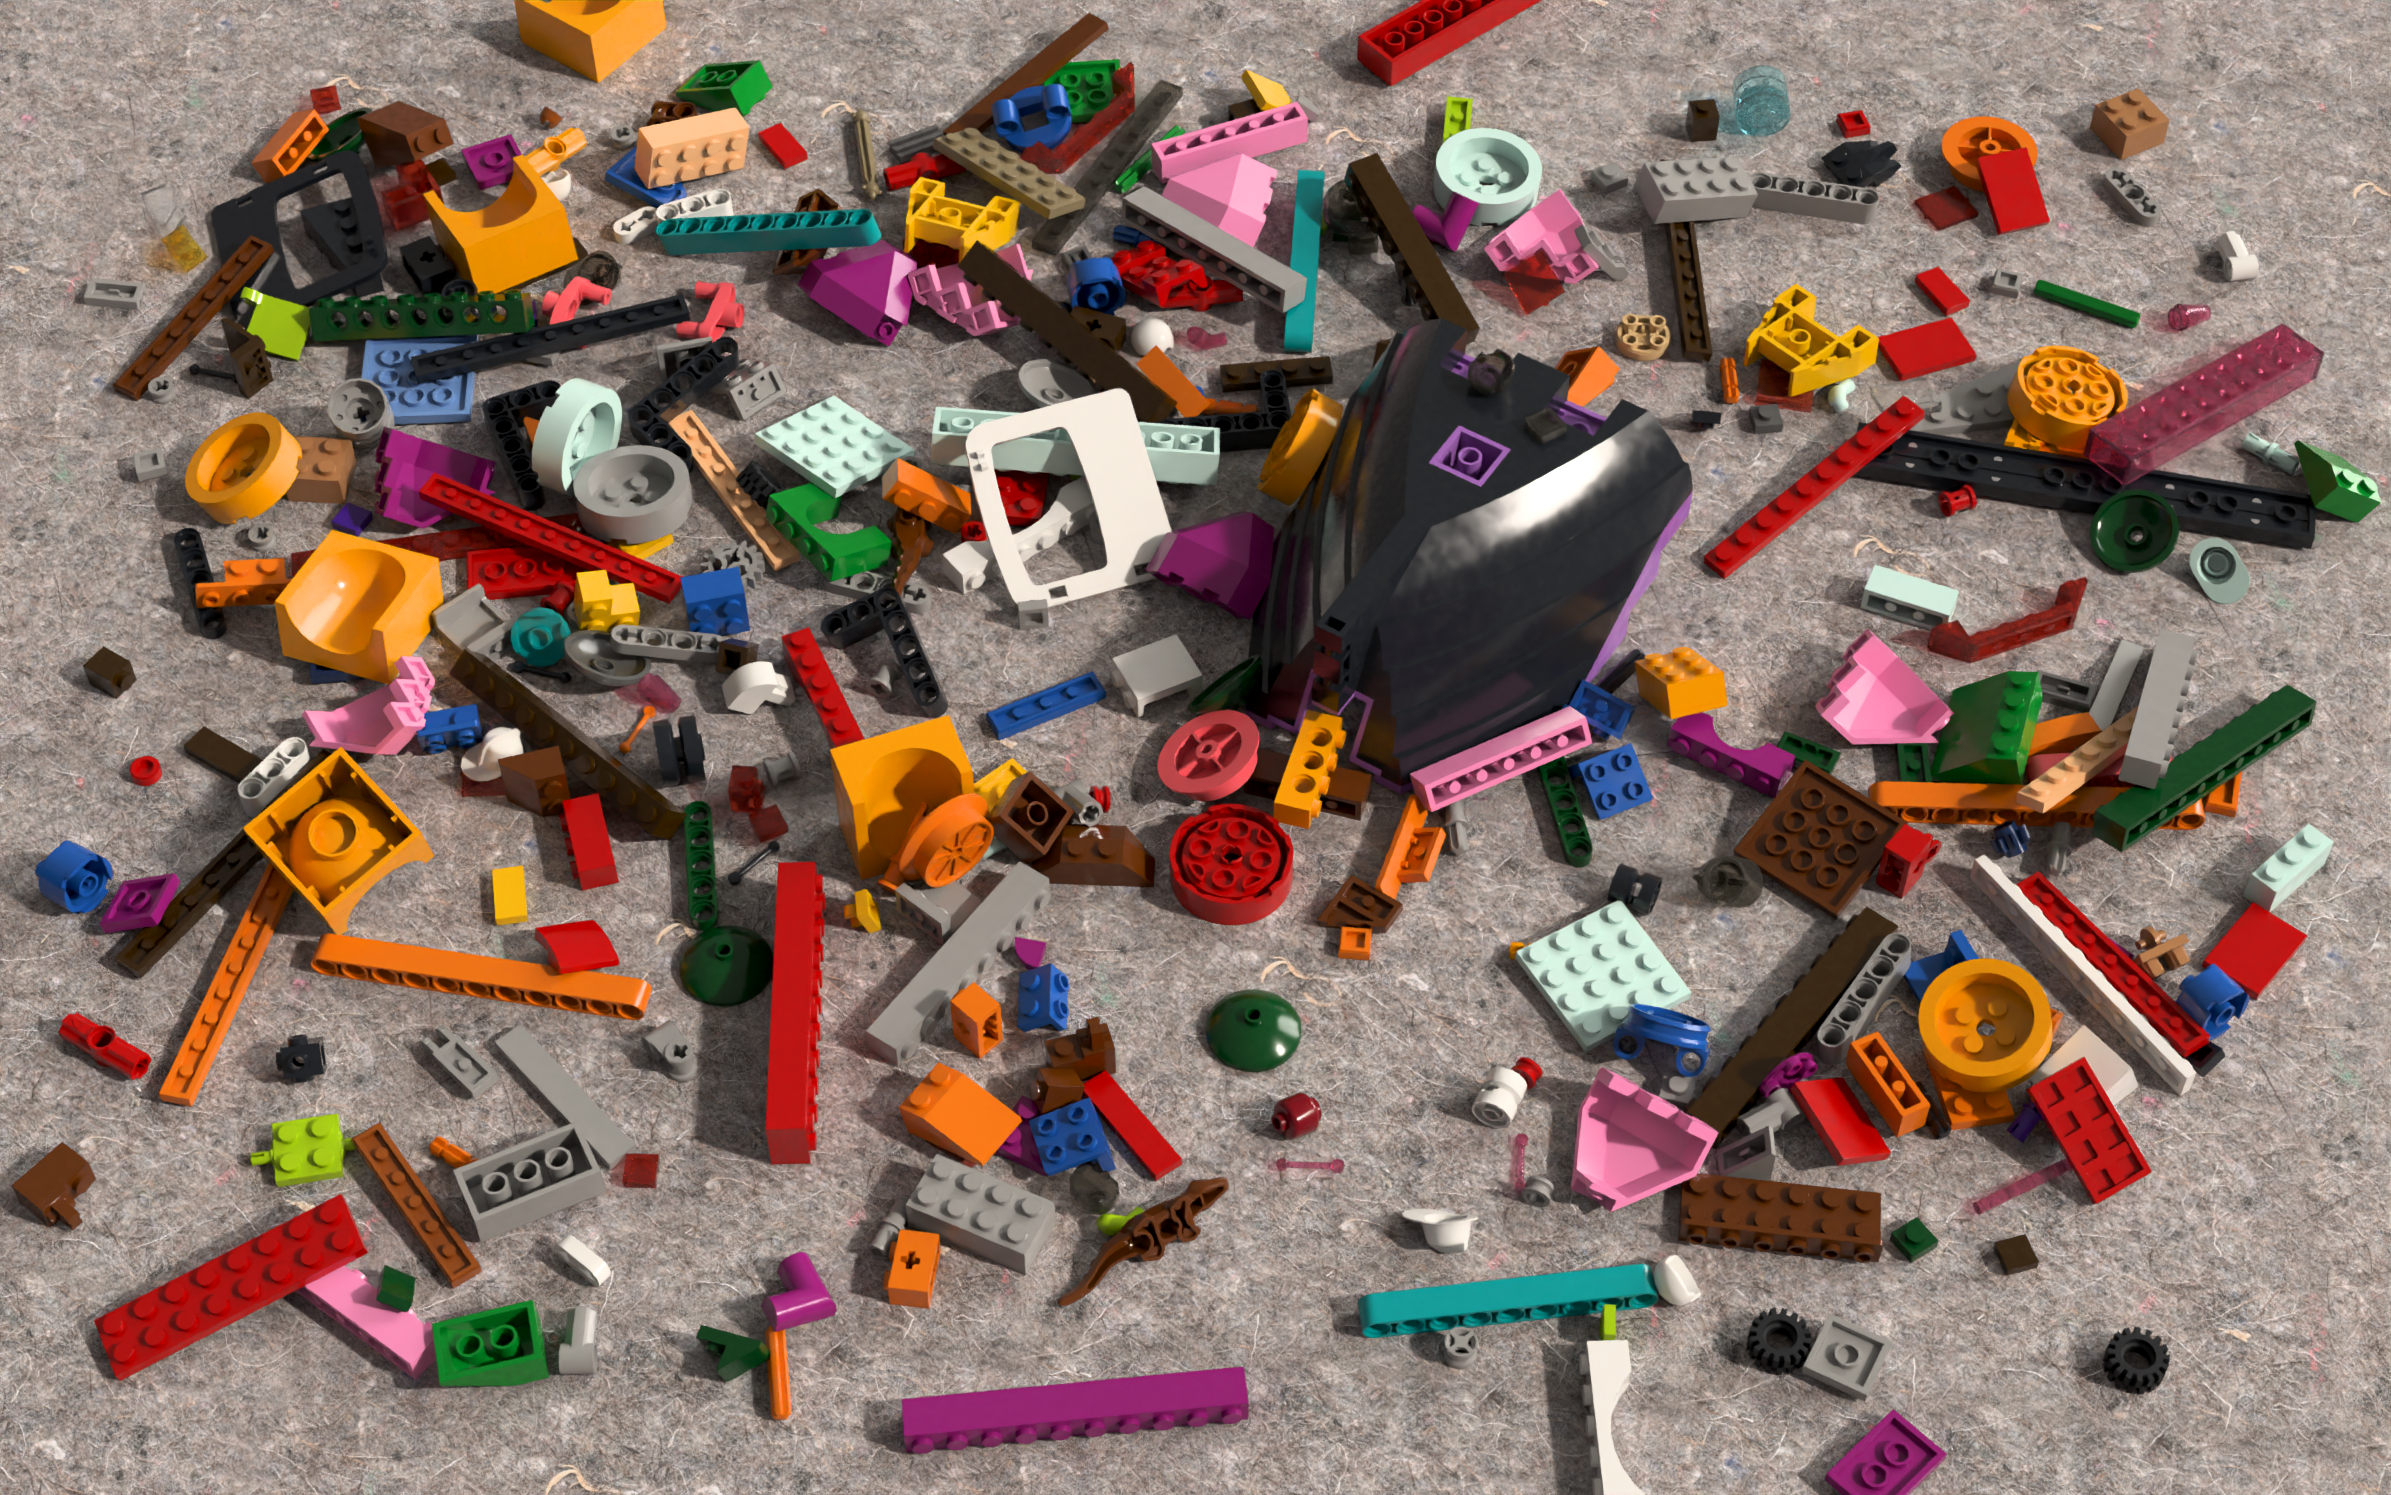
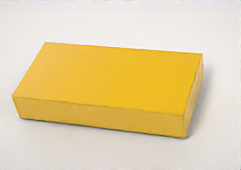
(510, 895)

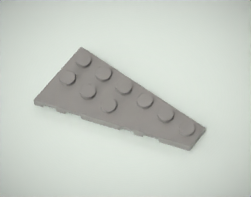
(1973, 406)

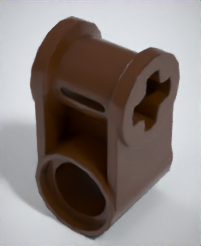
(671, 111)

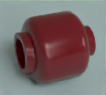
(1296, 1115)

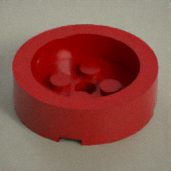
(1235, 890)

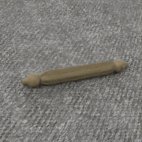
(866, 154)

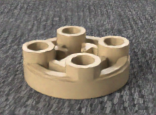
(1643, 337)

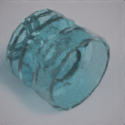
(1761, 101)

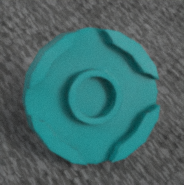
(540, 636)

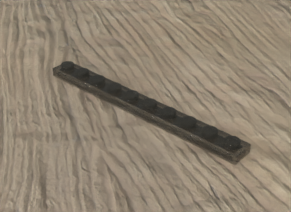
(1110, 165)

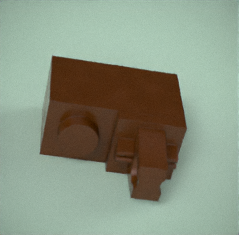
(1086, 1051)
(53, 1185)

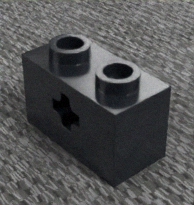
(427, 265)

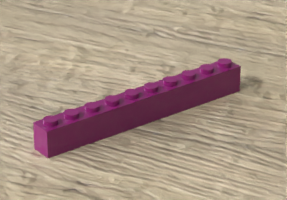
(1075, 1409)

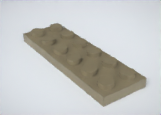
(1009, 173)

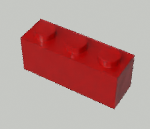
(588, 842)

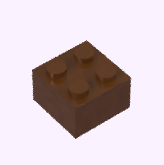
(1029, 817)

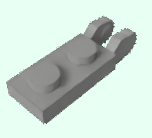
(1602, 254)
(461, 1062)

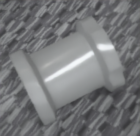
(887, 674)
(782, 768)

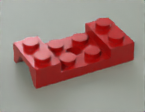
(1153, 274)

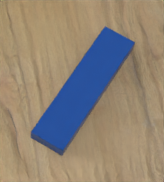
(1045, 705)

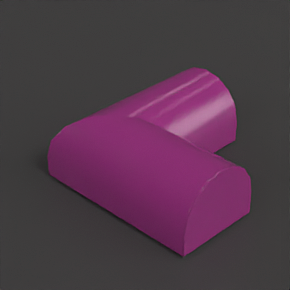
(1451, 225)
(805, 1295)

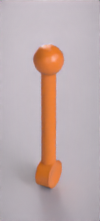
(649, 712)

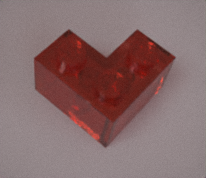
(405, 202)

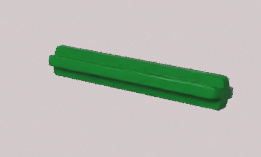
(1142, 165)
(2087, 303)

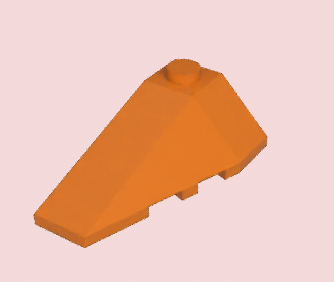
(1589, 372)

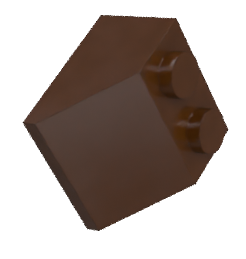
(536, 781)

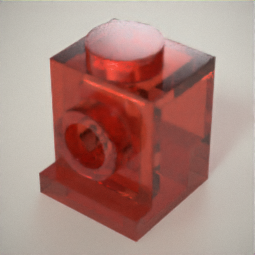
(746, 789)

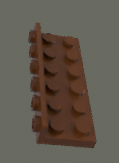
(1781, 1217)

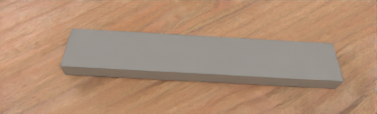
(565, 1095)

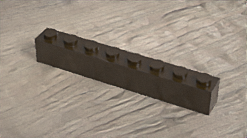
(1407, 244)

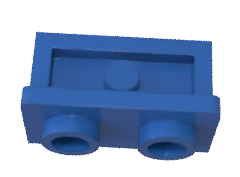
(1602, 710)
(1042, 998)

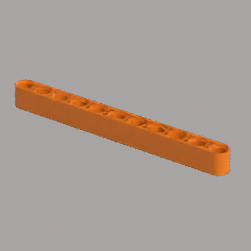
(1997, 804)
(481, 976)

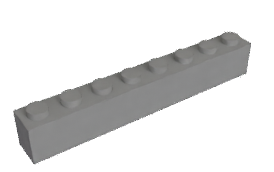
(1214, 249)
(2159, 710)
(958, 964)

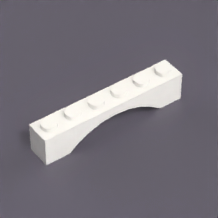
(974, 562)
(1607, 1378)

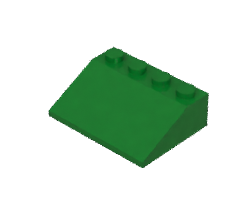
(1989, 730)

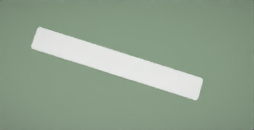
(2115, 684)

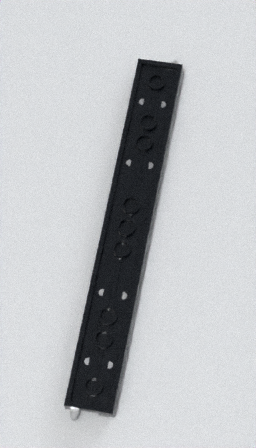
(2083, 486)

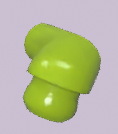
(1111, 1222)

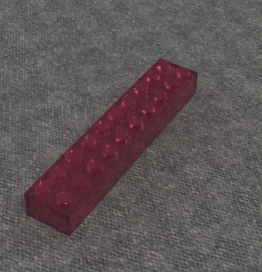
(2202, 404)

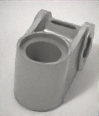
(671, 1051)

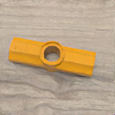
(556, 150)

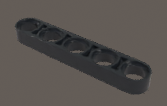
(196, 573)

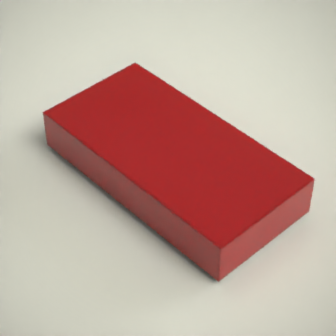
(782, 145)
(1942, 291)

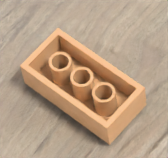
(691, 148)

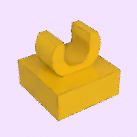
(864, 912)

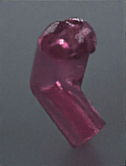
(1204, 340)

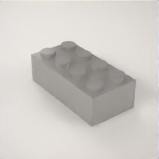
(1695, 189)
(529, 1181)
(981, 1214)

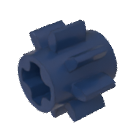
(2010, 838)

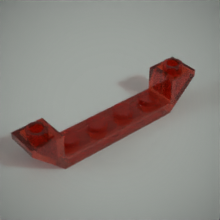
(1088, 136)
(1954, 642)

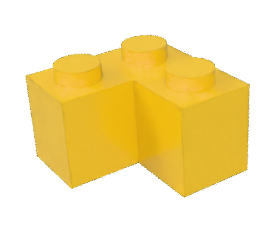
(604, 605)

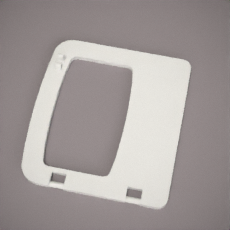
(1118, 479)

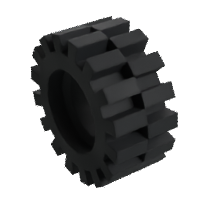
(759, 483)
(1784, 1325)
(2131, 1376)

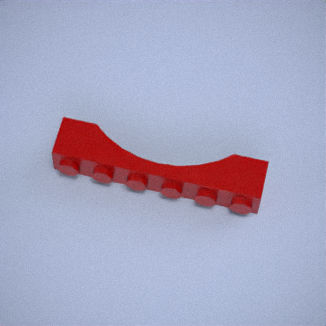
(820, 686)

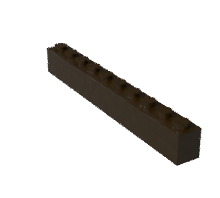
(1064, 332)
(577, 750)
(1790, 1026)

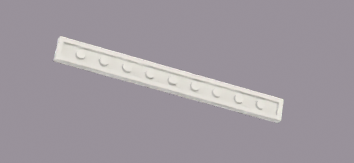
(2083, 976)

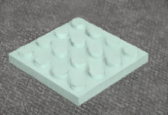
(833, 446)
(1598, 971)

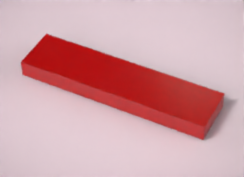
(1131, 1126)

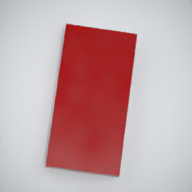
(518, 572)

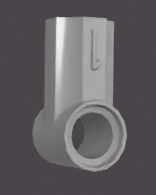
(1085, 807)
(1778, 1112)
(579, 1350)

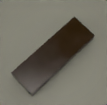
(221, 754)

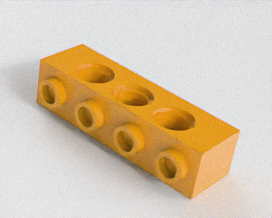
(1308, 769)

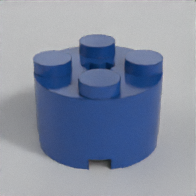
(1096, 285)
(74, 877)
(2212, 1000)

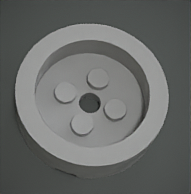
(637, 474)

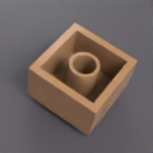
(2129, 124)
(323, 470)

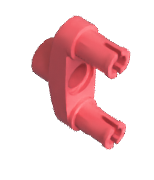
(565, 305)
(722, 313)

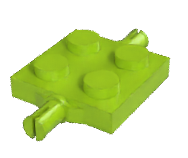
(306, 1150)

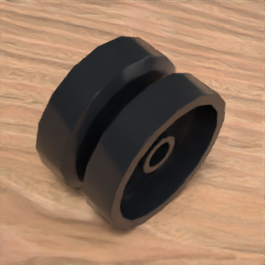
(680, 750)

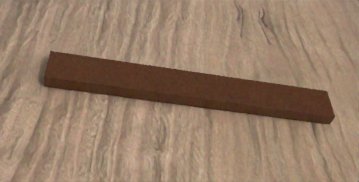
(1034, 72)
(193, 317)

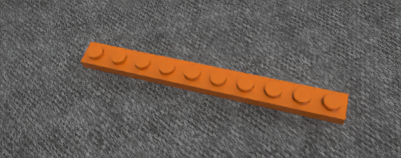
(227, 989)

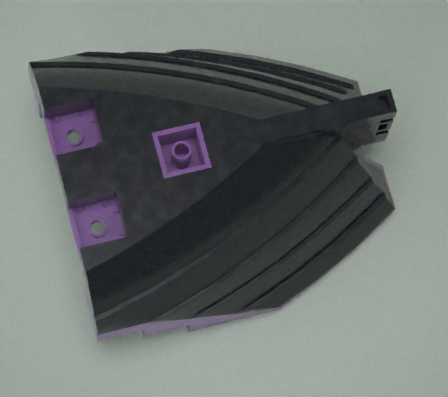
(1458, 557)

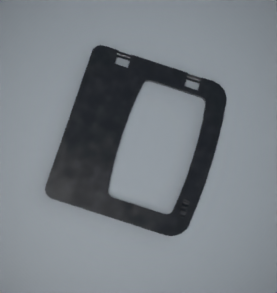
(260, 220)

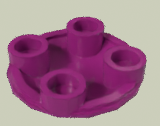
(1787, 1073)

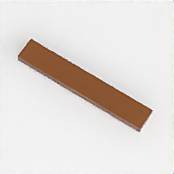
(416, 1205)

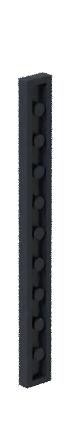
(550, 338)

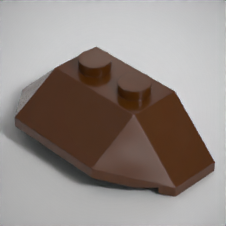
(797, 261)
(1097, 857)

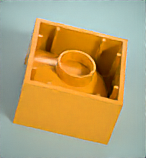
(589, 34)
(511, 238)
(359, 606)
(887, 779)
(336, 837)

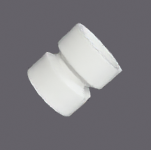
(1499, 1097)

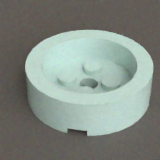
(1488, 157)
(573, 431)

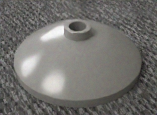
(1052, 382)

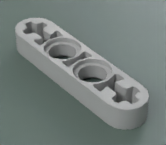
(877, 582)
(668, 640)

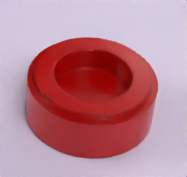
(145, 771)

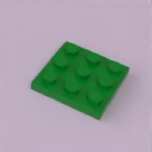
(1087, 86)

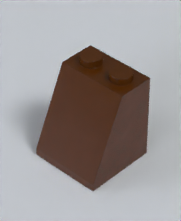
(403, 134)

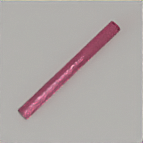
(2022, 1186)

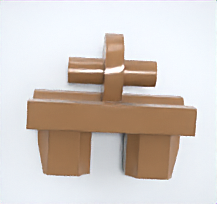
(2171, 950)

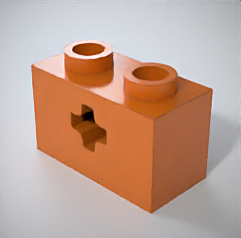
(976, 1020)
(914, 1285)

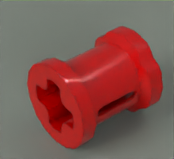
(1957, 500)
(559, 598)

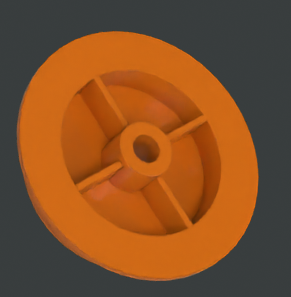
(1979, 138)
(947, 842)

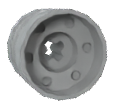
(358, 399)

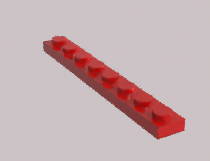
(2120, 971)

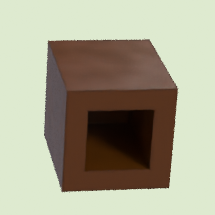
(1055, 1088)

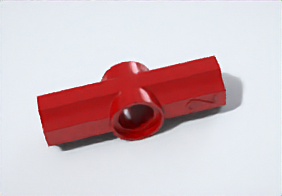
(920, 166)
(1203, 298)
(104, 1046)

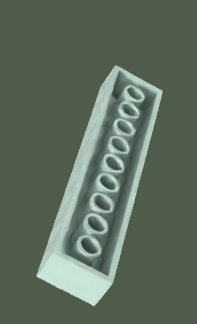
(1175, 451)

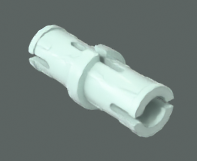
(2270, 453)

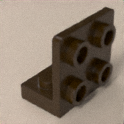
(247, 358)

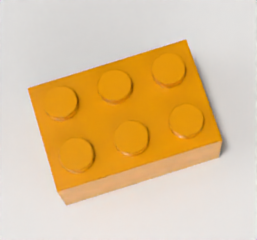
(1680, 682)

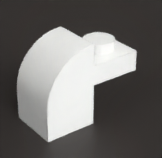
(753, 685)

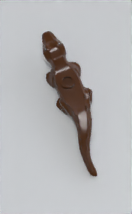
(907, 545)
(1150, 1231)

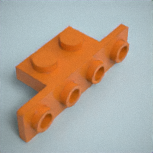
(245, 584)
(1411, 850)

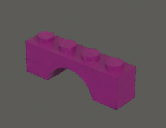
(1759, 768)

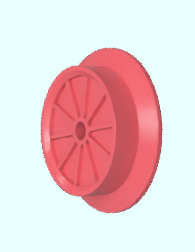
(1210, 755)

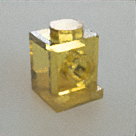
(184, 248)

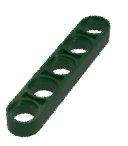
(1563, 816)
(701, 877)

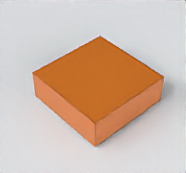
(1355, 943)

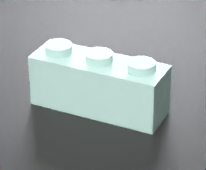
(1908, 598)
(2288, 868)

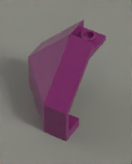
(864, 288)
(408, 465)
(1219, 561)

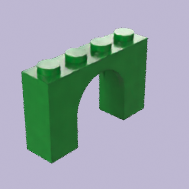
(834, 555)

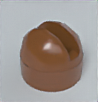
(551, 116)

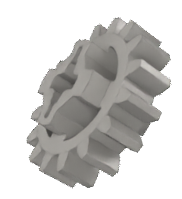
(736, 556)

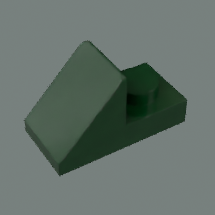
(736, 1352)

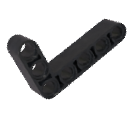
(679, 400)
(503, 419)
(1249, 429)
(902, 641)

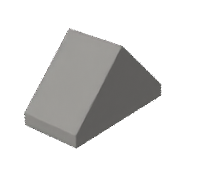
(1749, 1157)

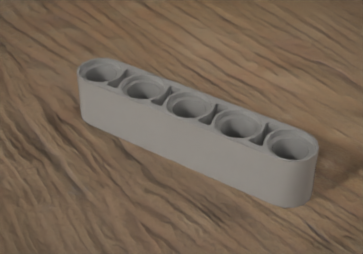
(1815, 198)
(1861, 1010)

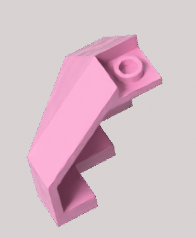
(1226, 194)
(1547, 229)
(960, 301)
(1881, 698)
(380, 720)
(1633, 1143)

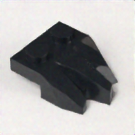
(1862, 162)

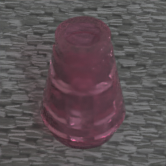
(2188, 315)
(658, 692)

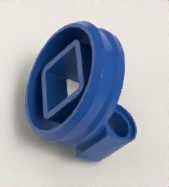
(1009, 113)
(1667, 1027)

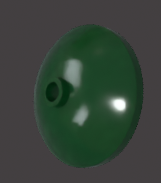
(342, 135)
(2132, 515)
(1229, 689)
(727, 977)
(1251, 1043)

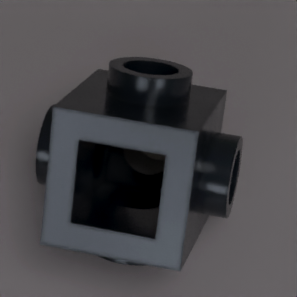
(311, 1052)

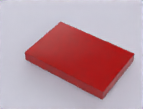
(2012, 191)
(1926, 349)
(2256, 949)
(1840, 1121)

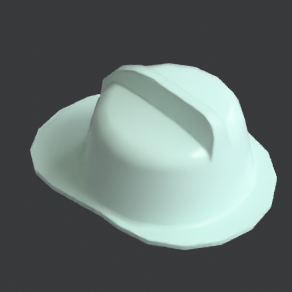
(2219, 570)

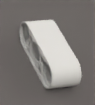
(706, 204)
(273, 775)

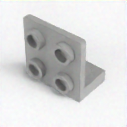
(751, 386)
(936, 909)

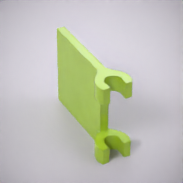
(278, 323)

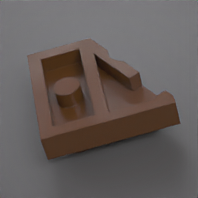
(1360, 907)

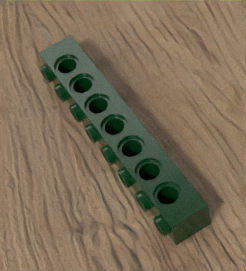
(328, 327)

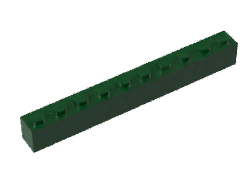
(2204, 768)

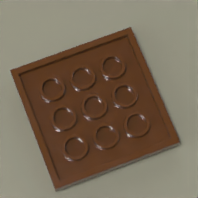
(1820, 839)

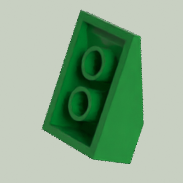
(727, 86)
(2336, 483)
(491, 1347)

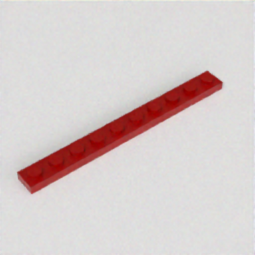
(1813, 487)
(550, 537)

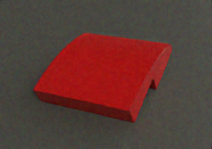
(577, 946)

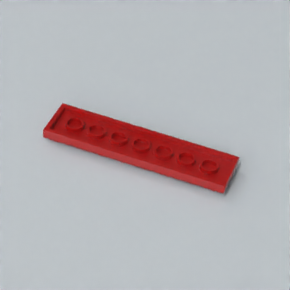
(230, 1287)

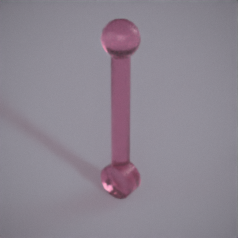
(1521, 1141)
(1337, 1165)

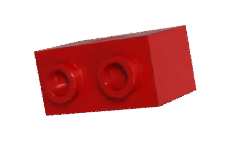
(1903, 861)

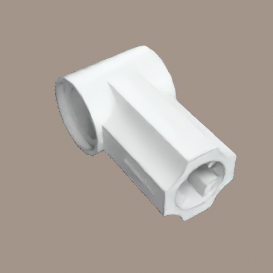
(2237, 261)

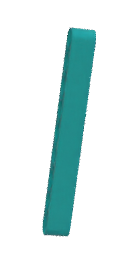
(769, 232)
(1305, 258)
(1506, 1300)

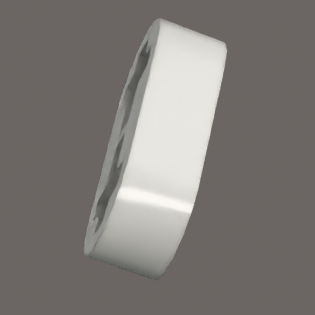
(635, 225)
(583, 1260)

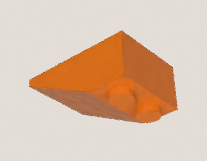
(958, 1115)

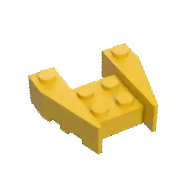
(957, 222)
(1807, 348)

